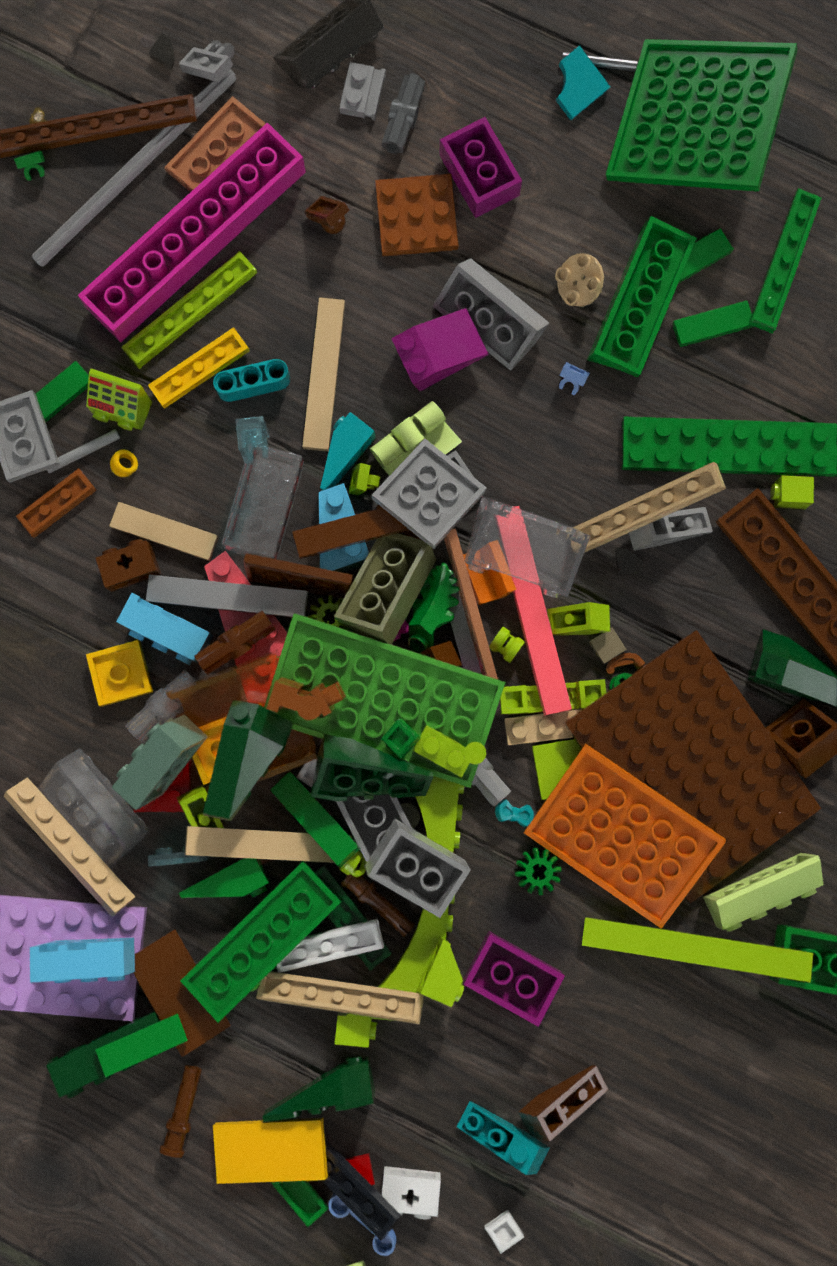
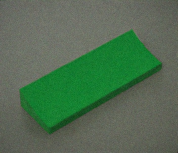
(642, 297)

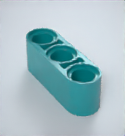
(240, 375)

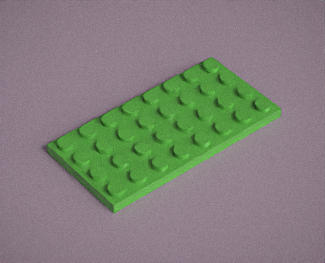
(383, 686)

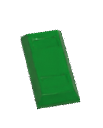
(302, 1199)

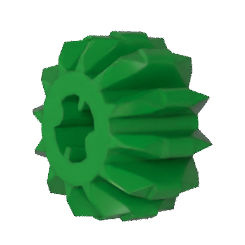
(528, 870)

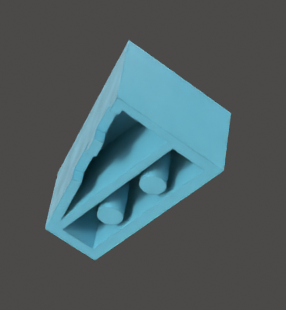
(334, 505)
(163, 629)
(82, 960)

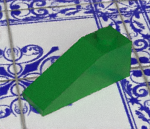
(234, 881)

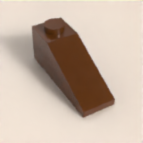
(562, 1104)

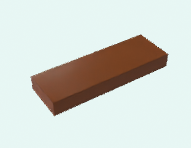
(56, 503)

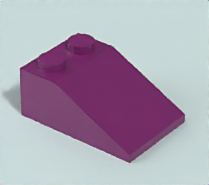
(439, 348)

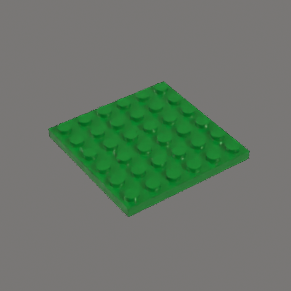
(702, 113)

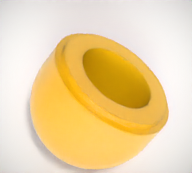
(118, 469)

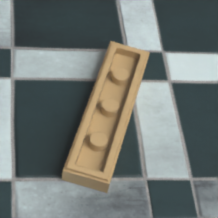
(164, 531)

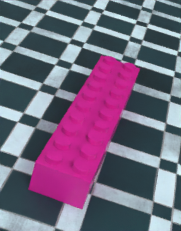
(193, 232)

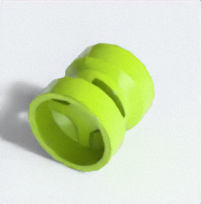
(512, 647)

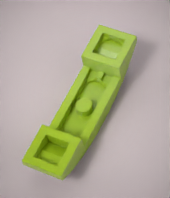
(526, 698)

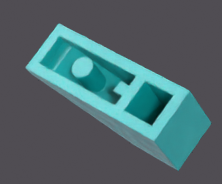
(347, 445)

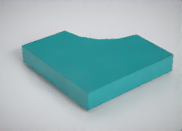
(581, 83)

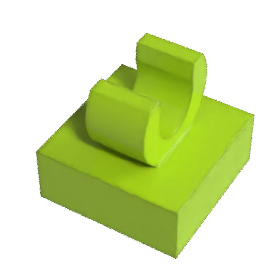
(362, 480)

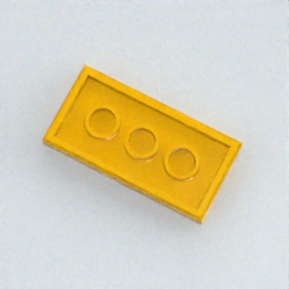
(270, 1151)

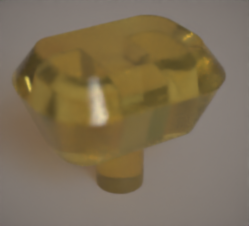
(37, 116)

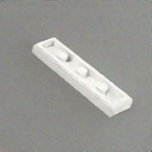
(334, 945)

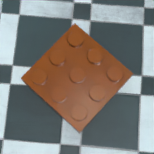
(416, 215)

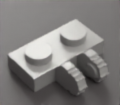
(209, 63)

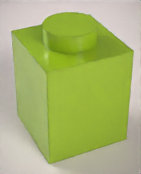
(793, 492)

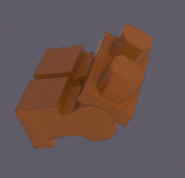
(308, 703)

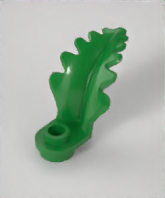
(432, 609)

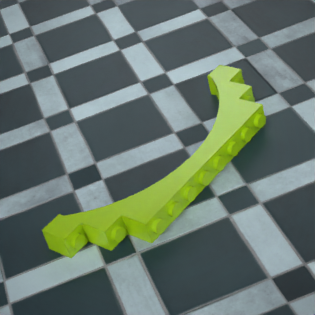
(439, 813)

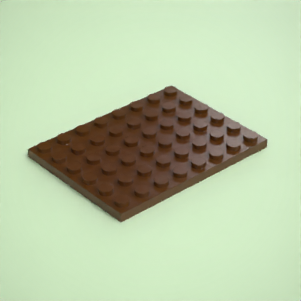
(703, 749)

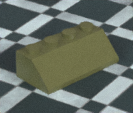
(386, 587)

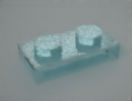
(166, 856)

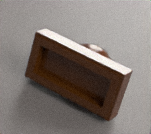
(328, 213)

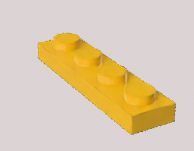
(198, 368)

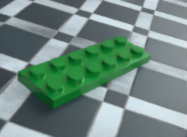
(260, 941)

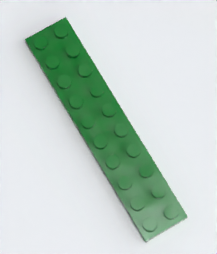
(732, 444)

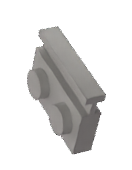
(362, 91)

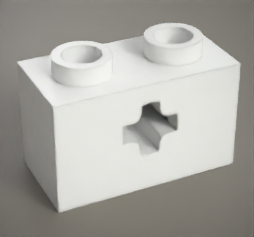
(425, 1186)

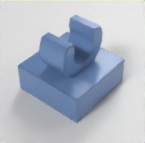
(574, 375)

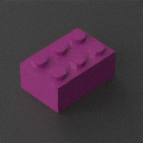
(480, 167)
(513, 978)

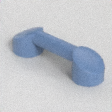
(383, 1247)

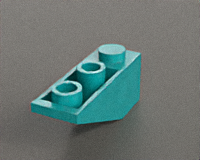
(503, 1139)

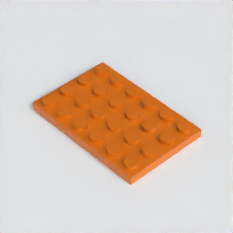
(624, 836)

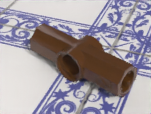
(234, 642)

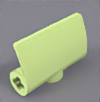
(404, 438)

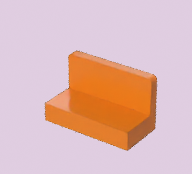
(490, 585)

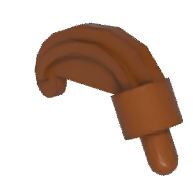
(625, 659)

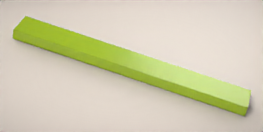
(698, 949)

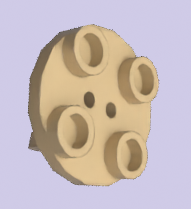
(574, 270)

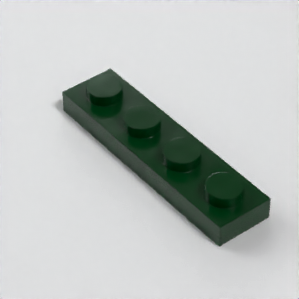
(348, 914)

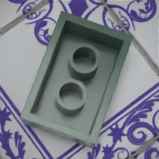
(158, 761)

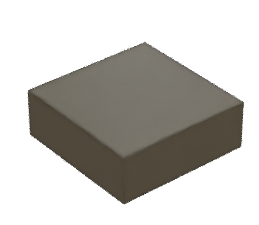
(607, 645)

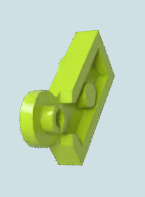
(449, 752)

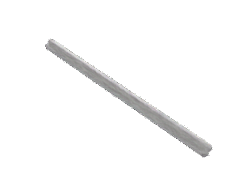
(127, 174)

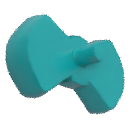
(522, 815)

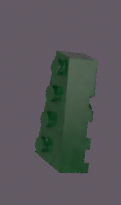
(82, 1062)

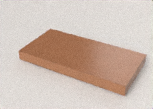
(214, 144)

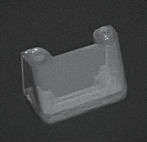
(525, 547)

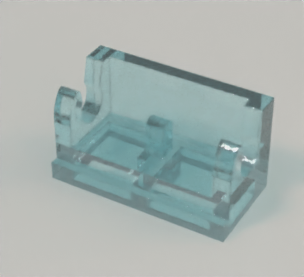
(252, 433)

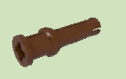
(368, 894)
(179, 1124)

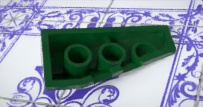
(792, 669)
(245, 750)
(356, 769)
(343, 1086)

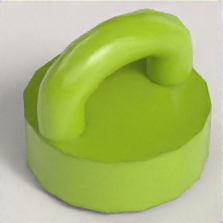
(351, 864)

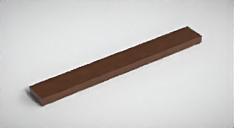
(97, 125)

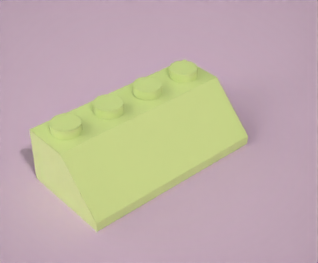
(764, 891)

